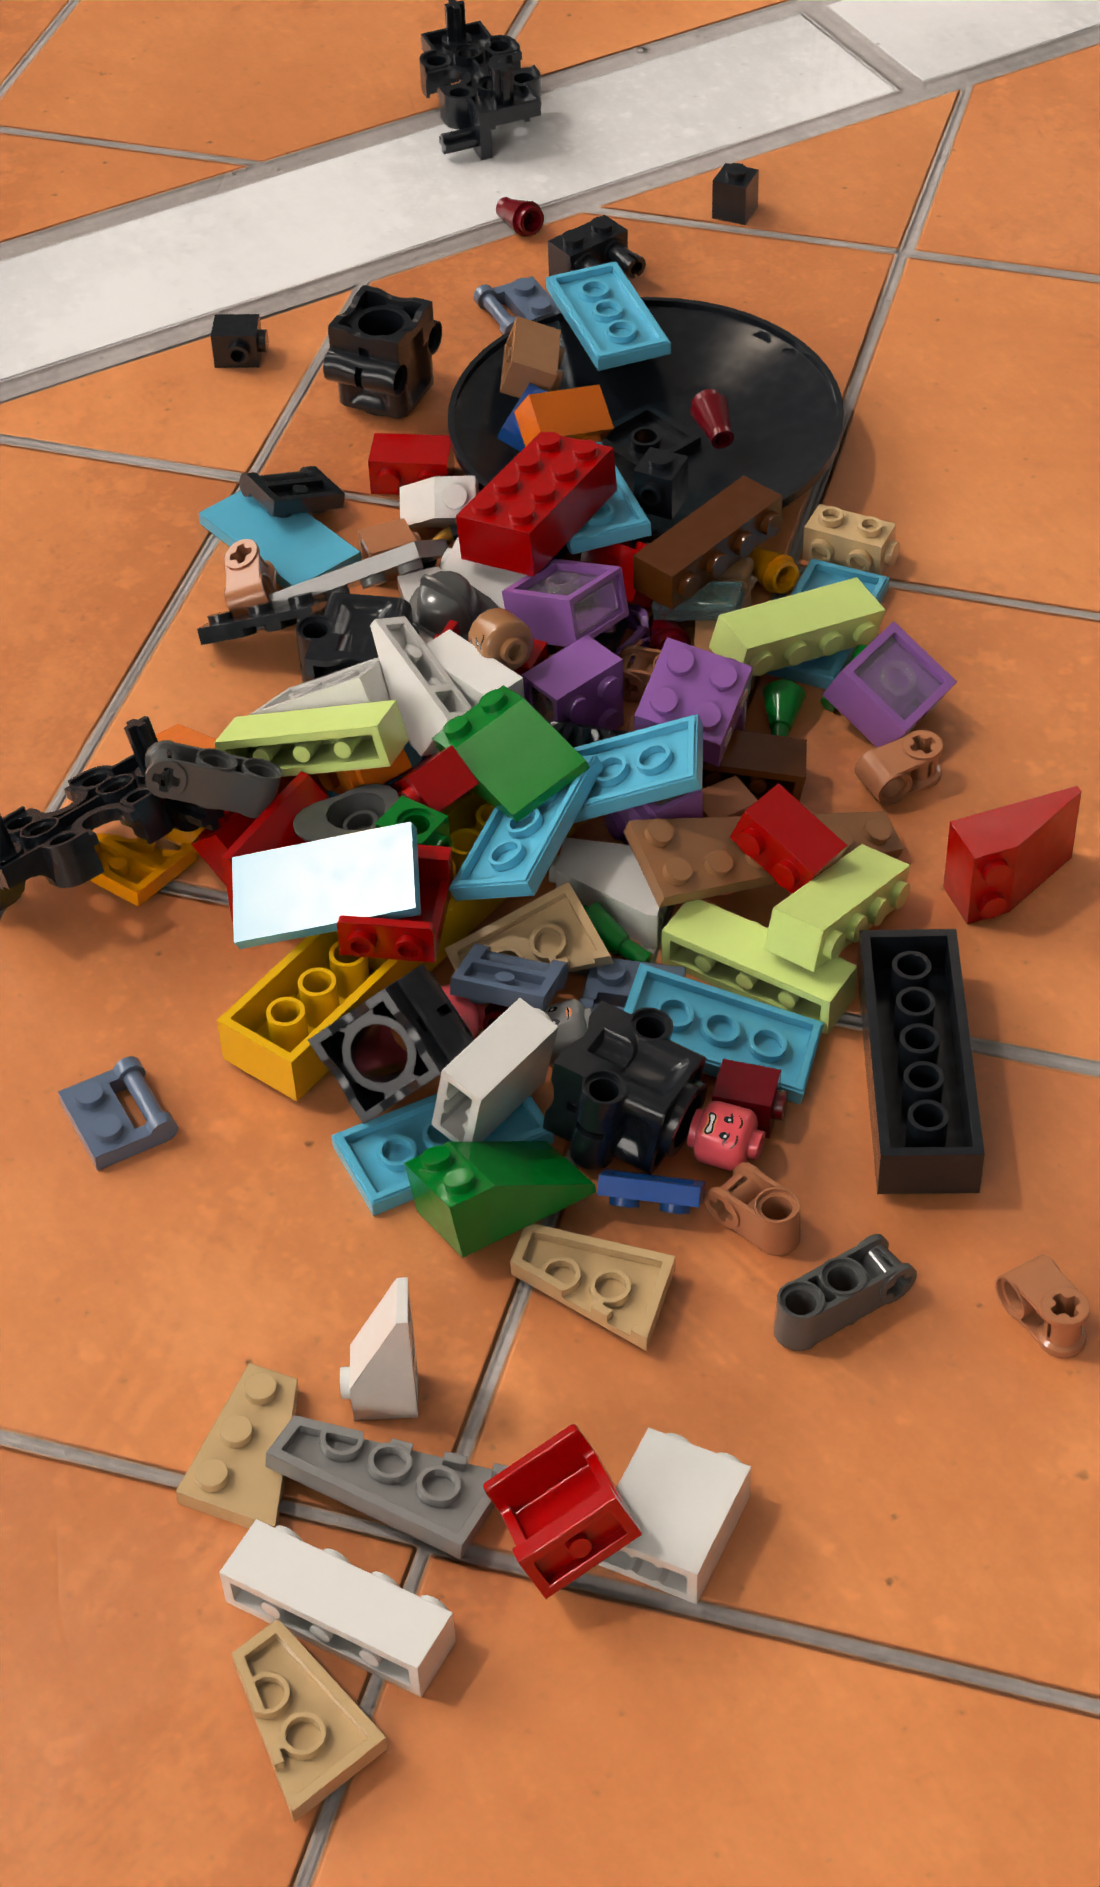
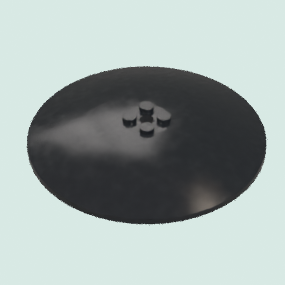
(776, 387)

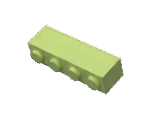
(799, 627)
(320, 737)
(835, 906)
(732, 956)

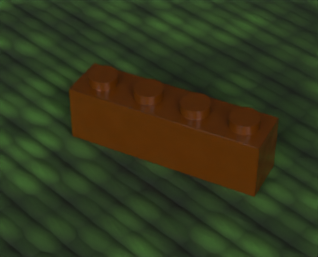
(707, 542)
(759, 762)

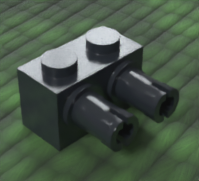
(593, 245)

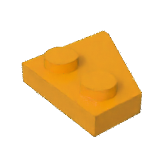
(138, 869)

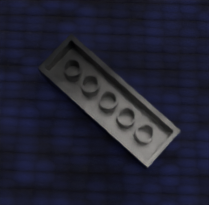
(919, 1063)

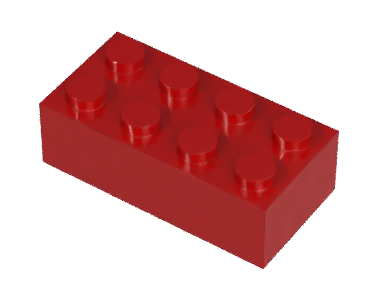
(537, 503)

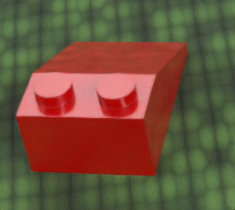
(1008, 852)

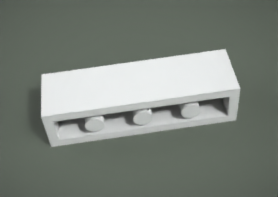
(339, 1606)

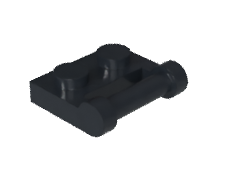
(293, 491)

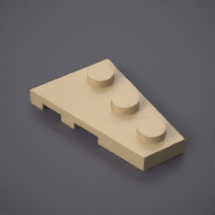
(542, 931)
(597, 1277)
(230, 1469)
(304, 1718)

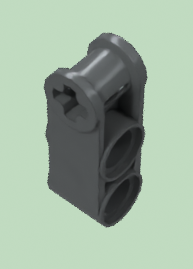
(211, 778)
(840, 1293)

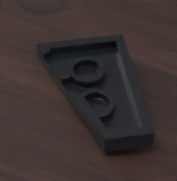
(224, 626)

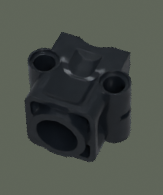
(383, 352)
(344, 632)
(369, 1060)
(625, 1090)

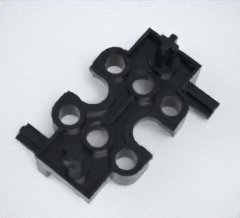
(491, 85)
(63, 840)

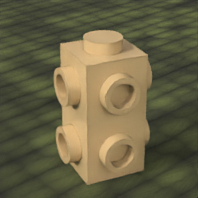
(850, 540)

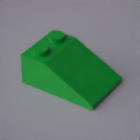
(511, 752)
(491, 1189)

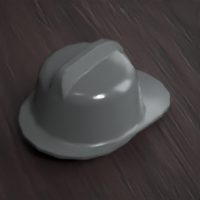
(446, 598)
(346, 813)

